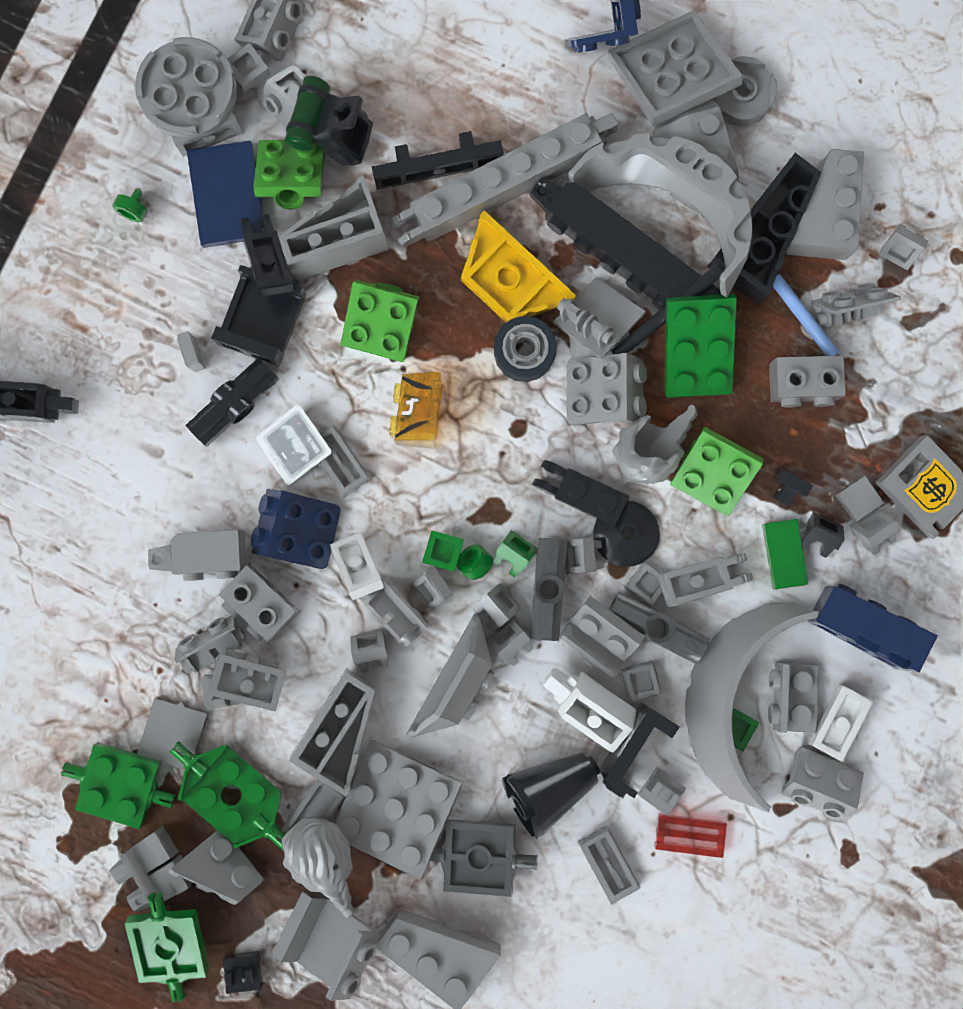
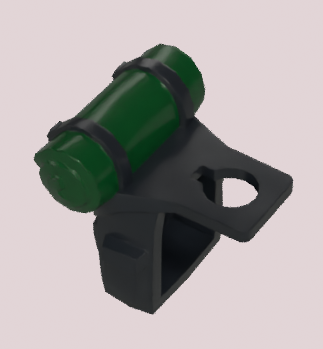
(329, 123)

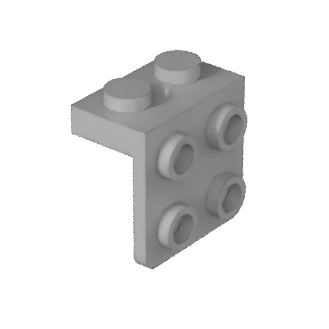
(605, 389)

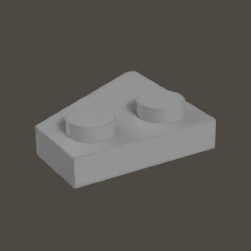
(219, 869)

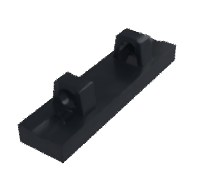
(435, 165)

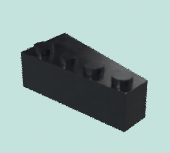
(774, 227)

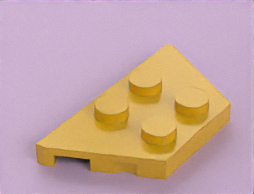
(509, 275)

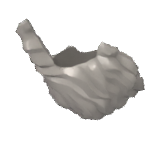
(652, 452)
(320, 860)

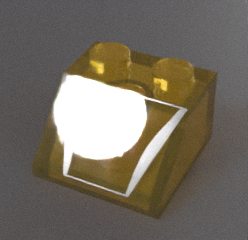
(418, 410)

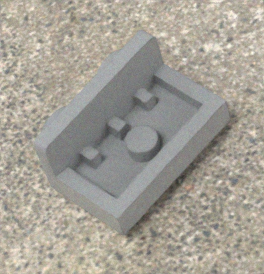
(823, 784)

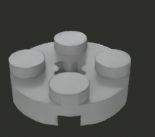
(754, 106)

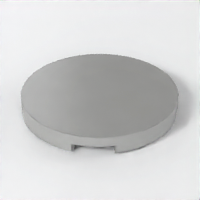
(186, 87)

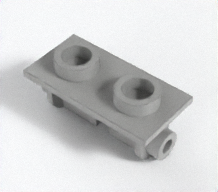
(405, 622)
(196, 649)

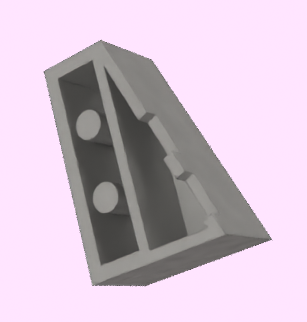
(833, 213)
(335, 234)
(335, 735)

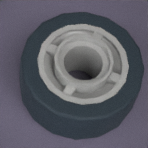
(530, 331)

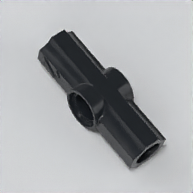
(232, 402)

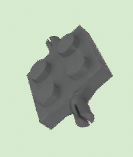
(481, 858)

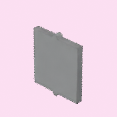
(167, 726)

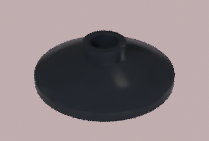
(628, 551)

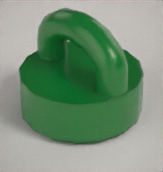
(130, 207)
(474, 562)

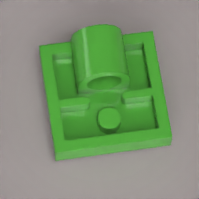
(288, 173)
(379, 320)
(716, 471)

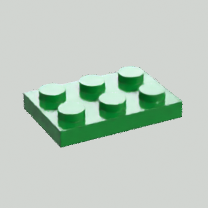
(699, 345)

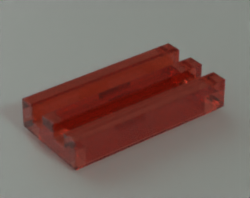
(661, 831)

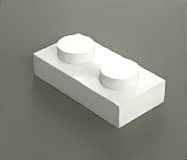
(356, 566)
(840, 723)

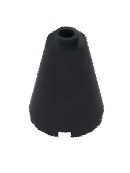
(550, 790)

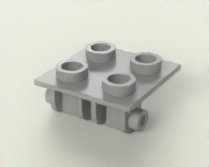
(861, 303)
(598, 317)

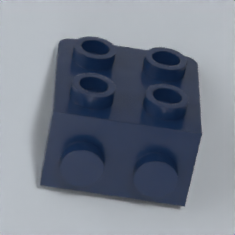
(625, 25)
(295, 528)

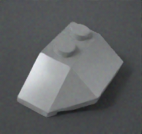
(703, 126)
(457, 683)

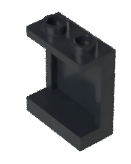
(259, 324)
(618, 762)

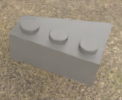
(438, 957)

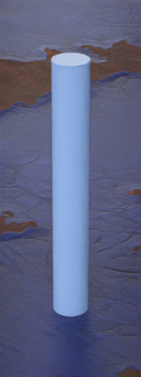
(804, 316)

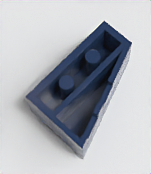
(873, 629)

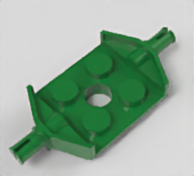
(203, 790)

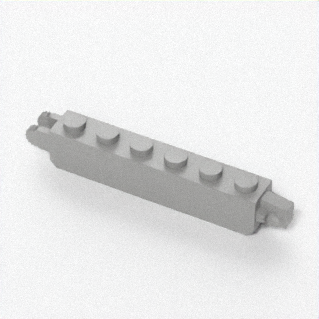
(503, 179)

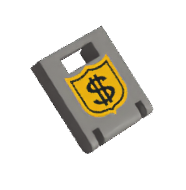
(932, 493)

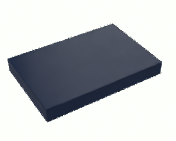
(224, 192)

